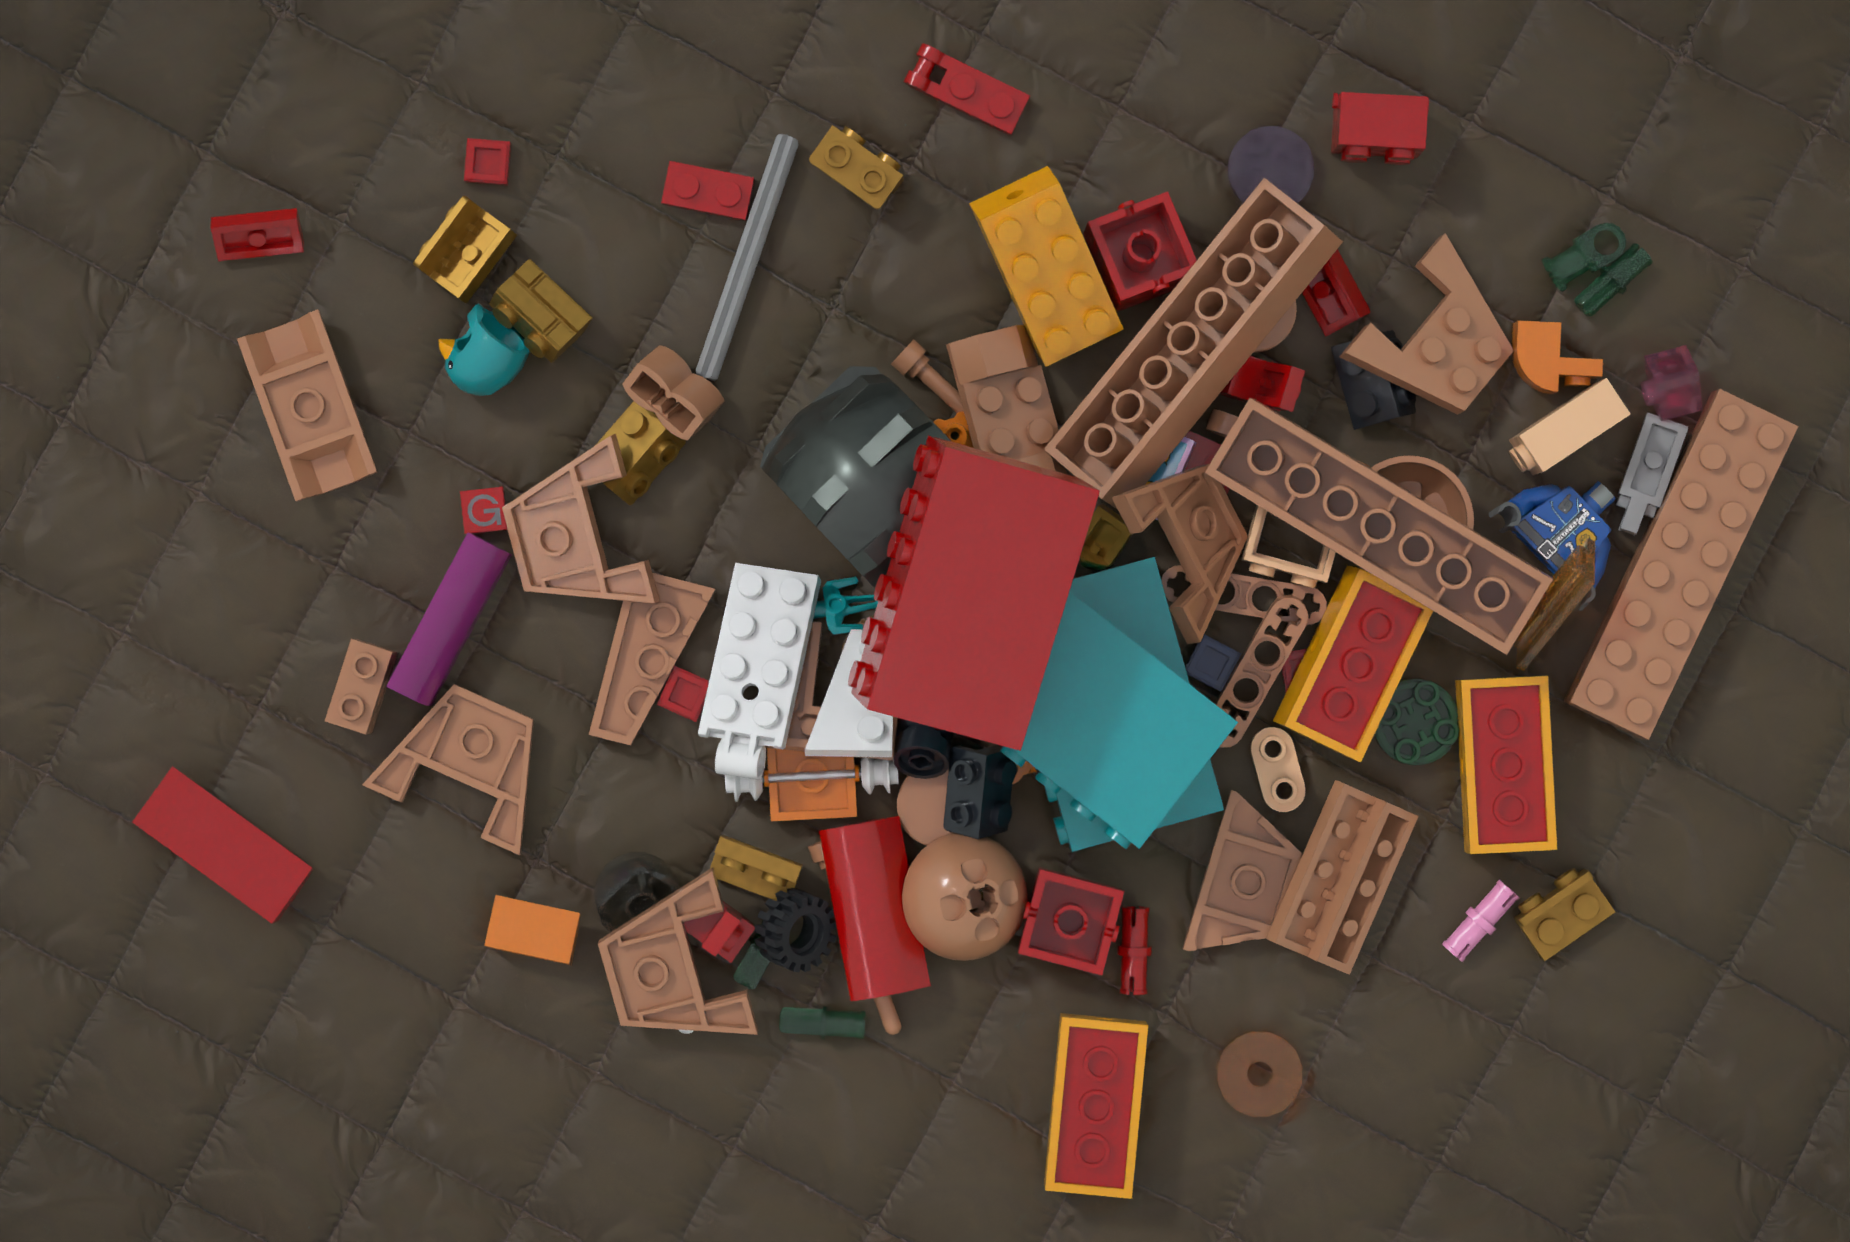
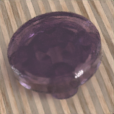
(1272, 155)

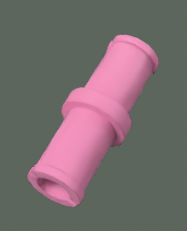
(1480, 920)

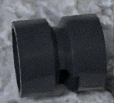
(922, 750)

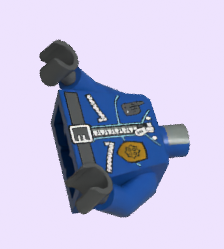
(1557, 521)

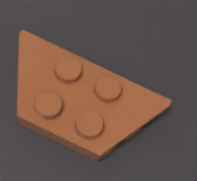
(1242, 880)

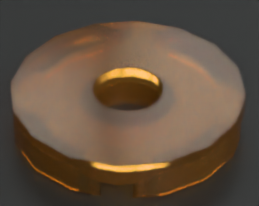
(1277, 1092)

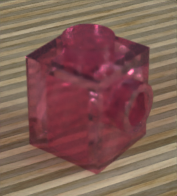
(1672, 392)

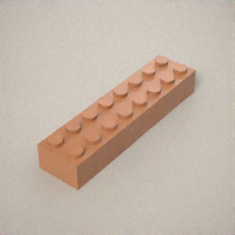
(1194, 343)
(1379, 525)
(1681, 564)

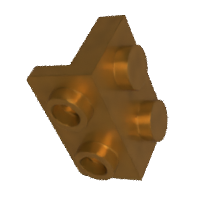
(856, 168)
(464, 249)
(644, 449)

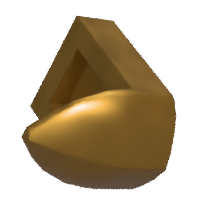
(1104, 539)

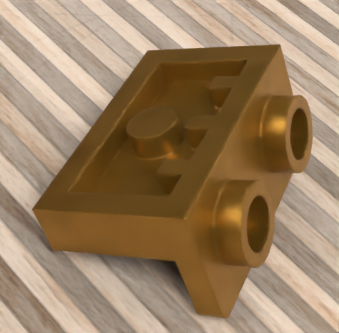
(753, 868)
(1563, 913)

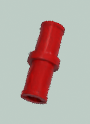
(1134, 950)

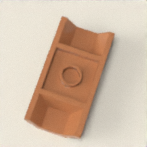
(1005, 396)
(307, 406)

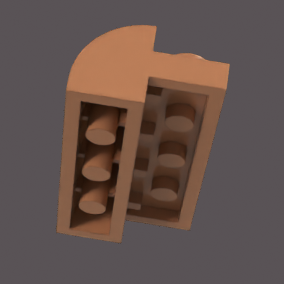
(1342, 877)

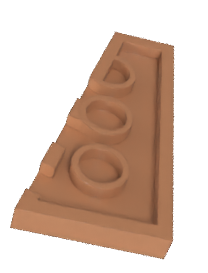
(643, 655)

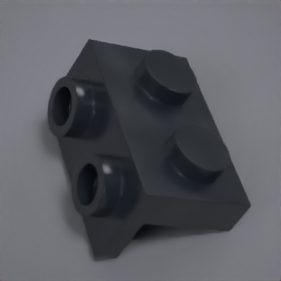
(1370, 396)
(978, 792)

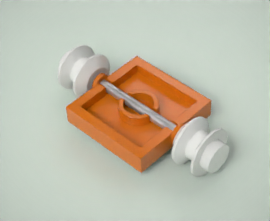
(813, 785)

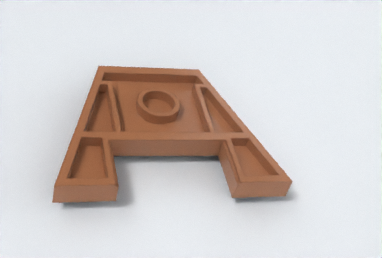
(1452, 349)
(1201, 532)
(559, 537)
(473, 744)
(656, 972)

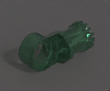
(1582, 256)

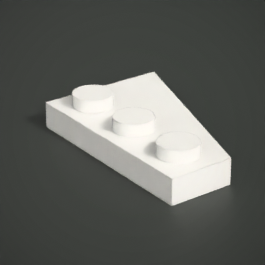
(843, 723)

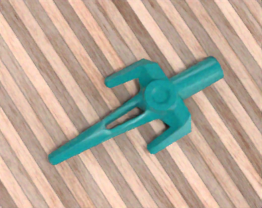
(837, 606)

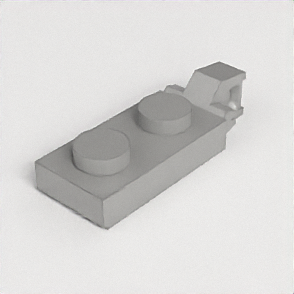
(1649, 470)

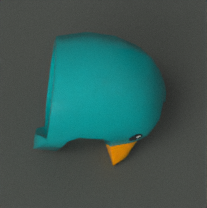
(485, 356)

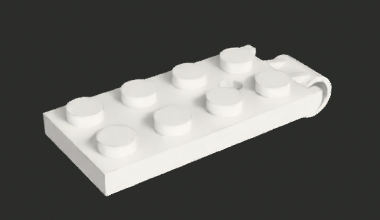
(763, 647)

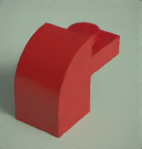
(1267, 382)
(721, 932)

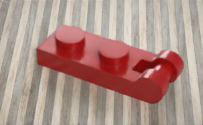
(968, 90)

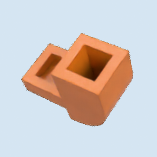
(1539, 360)

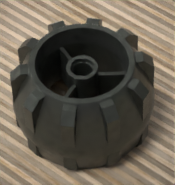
(851, 463)

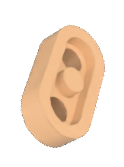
(1278, 769)

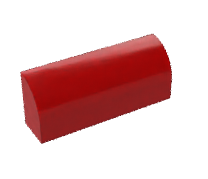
(223, 845)
(866, 883)

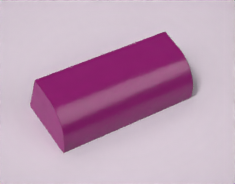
(449, 620)

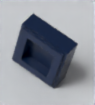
(1212, 662)

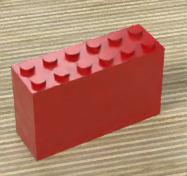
(972, 592)

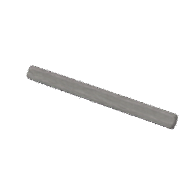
(747, 257)

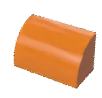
(533, 930)

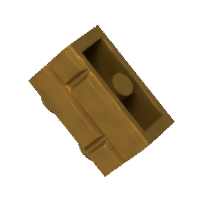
(539, 312)

